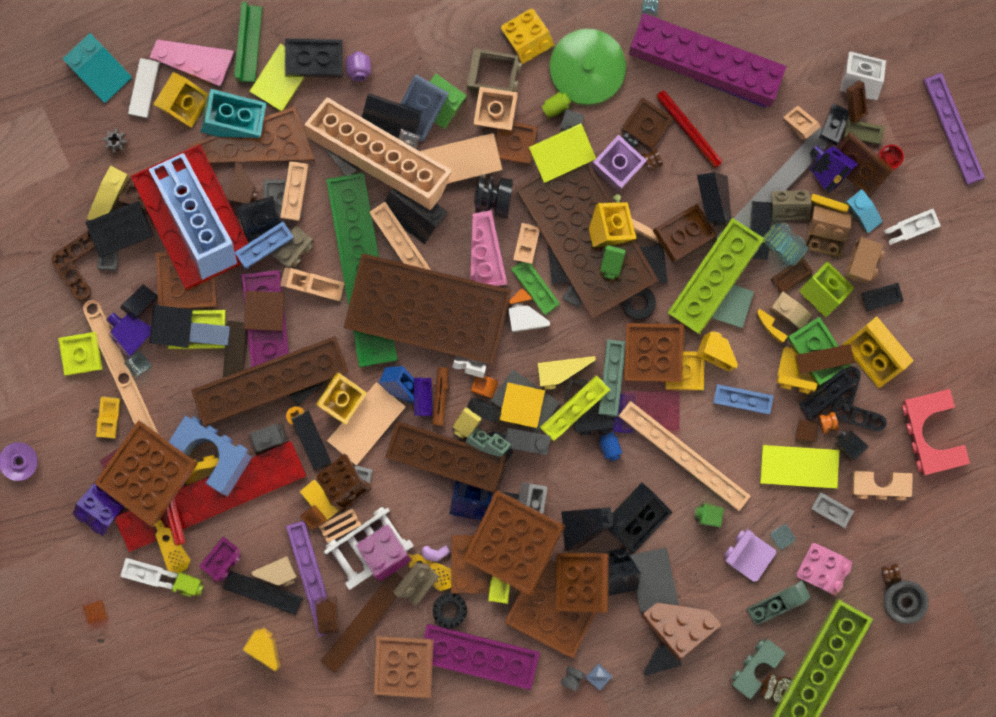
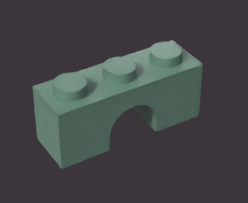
(765, 653)

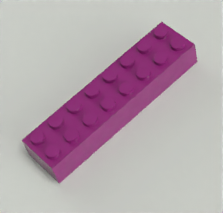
(707, 60)

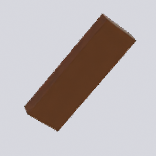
(824, 359)

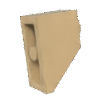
(791, 310)
(277, 572)

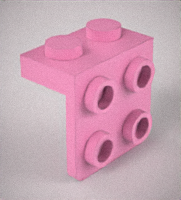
(824, 569)

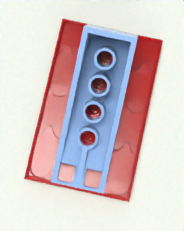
(191, 216)

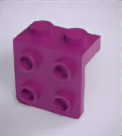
(220, 558)

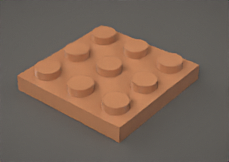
(403, 666)

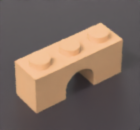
(864, 485)

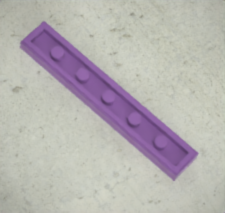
(954, 129)
(307, 565)

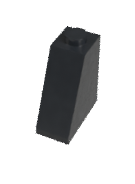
(715, 197)
(585, 525)

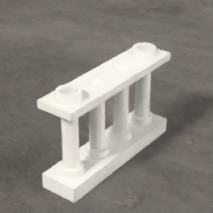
(353, 577)

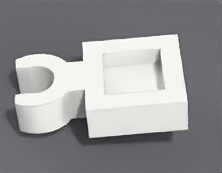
(471, 366)

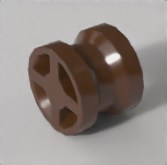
(653, 160)
(891, 574)

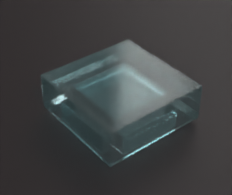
(138, 364)
(782, 536)

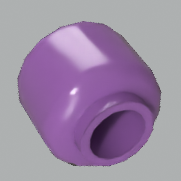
(358, 66)

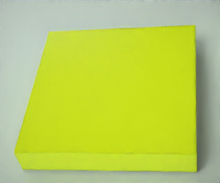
(80, 353)

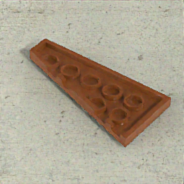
(280, 140)

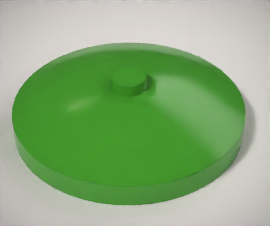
(587, 66)

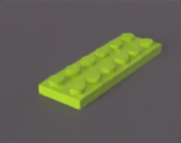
(716, 276)

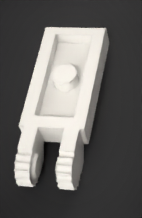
(914, 226)
(146, 573)

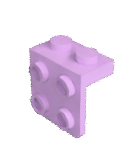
(749, 555)

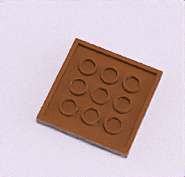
(146, 473)
(514, 542)
(539, 619)

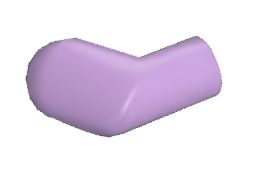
(435, 555)

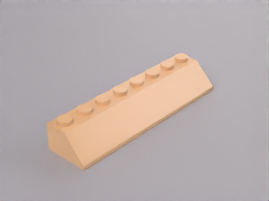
(378, 153)

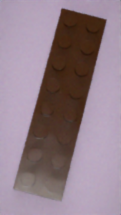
(269, 381)

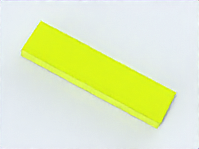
(575, 408)

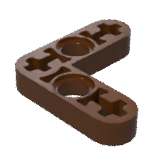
(69, 264)

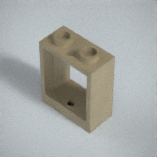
(478, 53)

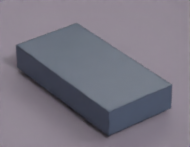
(209, 334)

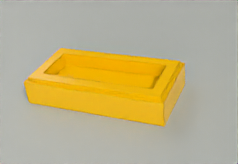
(828, 203)

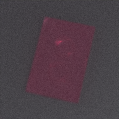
(661, 406)

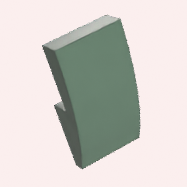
(492, 445)

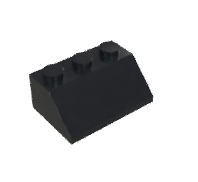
(415, 217)
(638, 517)

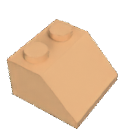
(495, 108)

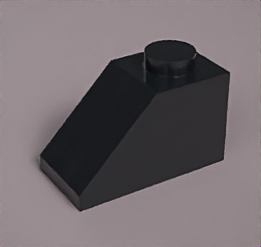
(850, 444)
(661, 660)

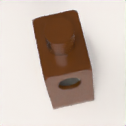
(327, 615)

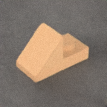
(801, 123)

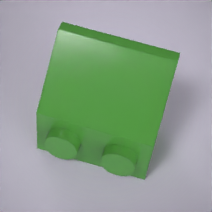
(451, 105)

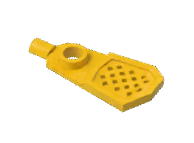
(169, 547)
(434, 565)

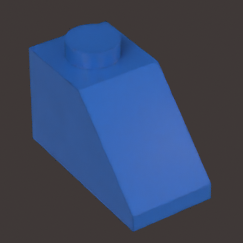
(398, 383)

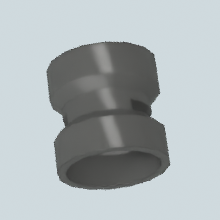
(572, 678)

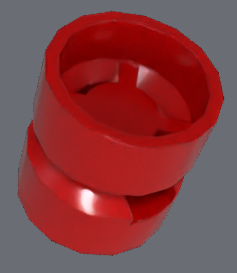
(892, 155)

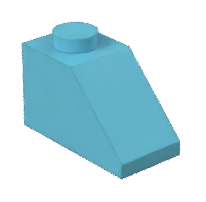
(864, 211)

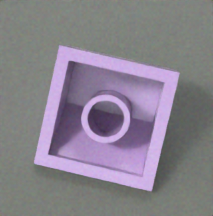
(618, 163)

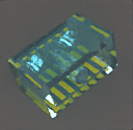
(785, 243)

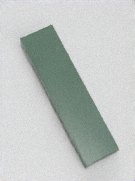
(612, 377)

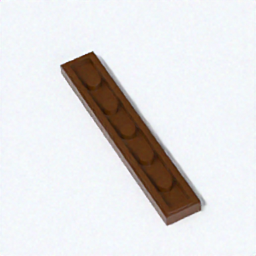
(362, 623)

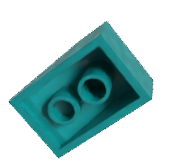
(97, 68)
(232, 115)

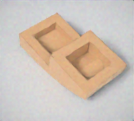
(526, 243)

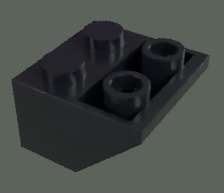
(622, 572)

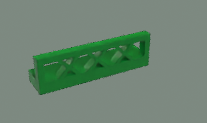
(248, 43)

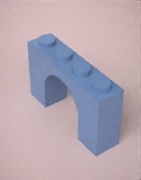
(231, 458)

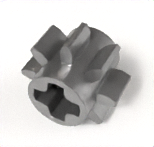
(118, 145)

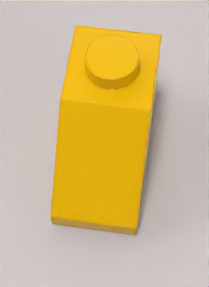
(717, 351)

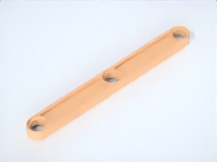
(115, 361)

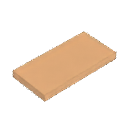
(468, 157)
(367, 424)

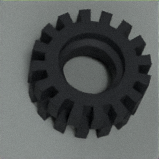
(461, 610)

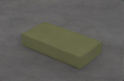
(865, 132)

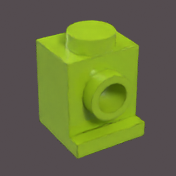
(188, 585)

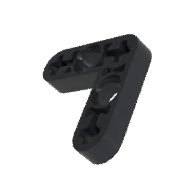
(847, 405)

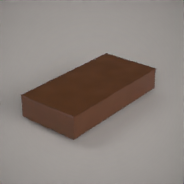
(857, 101)
(791, 275)

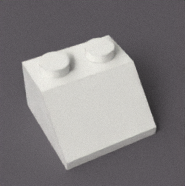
(865, 69)

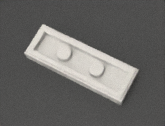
(143, 88)

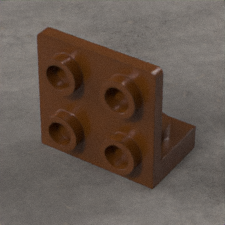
(342, 483)

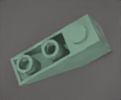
(779, 603)

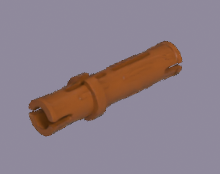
(441, 373)

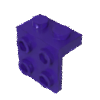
(97, 509)

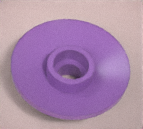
(9, 465)

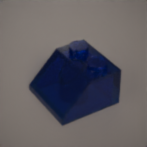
(470, 501)

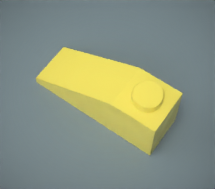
(108, 193)
(557, 372)

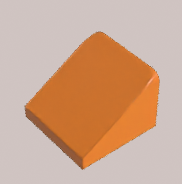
(520, 297)
(484, 386)

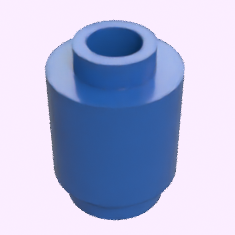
(610, 447)

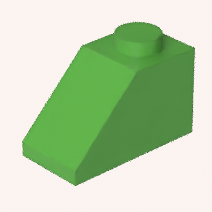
(612, 262)

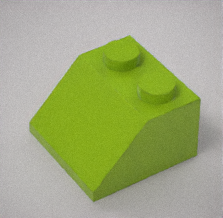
(826, 289)

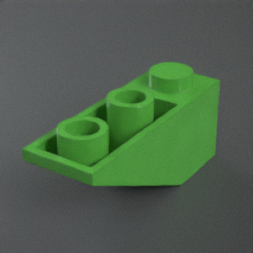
(709, 515)

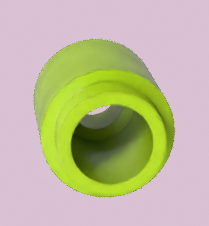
(556, 105)

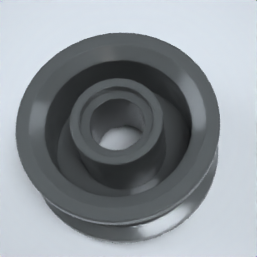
(917, 607)

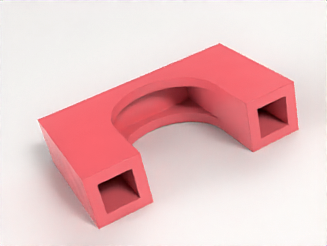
(930, 459)

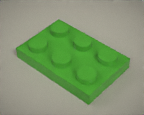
(813, 338)

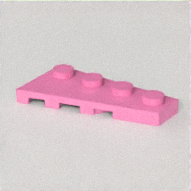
(199, 61)
(485, 251)

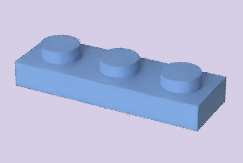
(264, 245)
(743, 399)

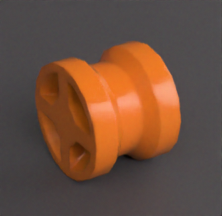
(828, 422)

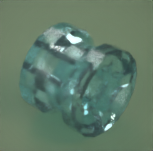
(650, 6)

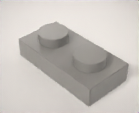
(832, 510)

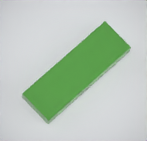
(535, 287)

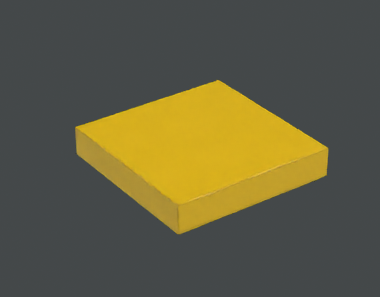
(692, 374)
(522, 405)

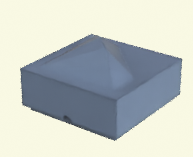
(599, 676)

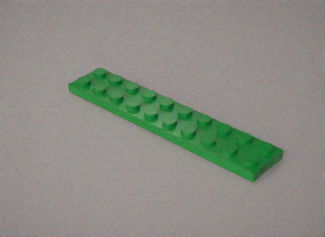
(357, 236)

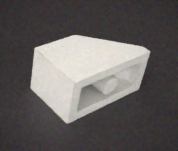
(525, 318)

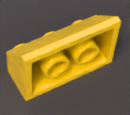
(878, 352)

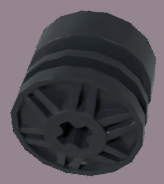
(494, 196)

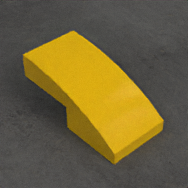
(766, 321)
(108, 417)
(316, 496)

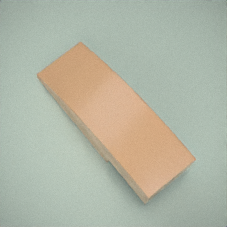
(312, 284)

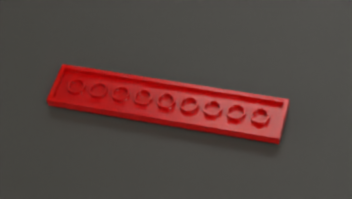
(200, 501)

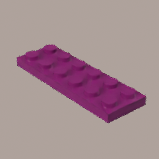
(265, 344)
(482, 657)

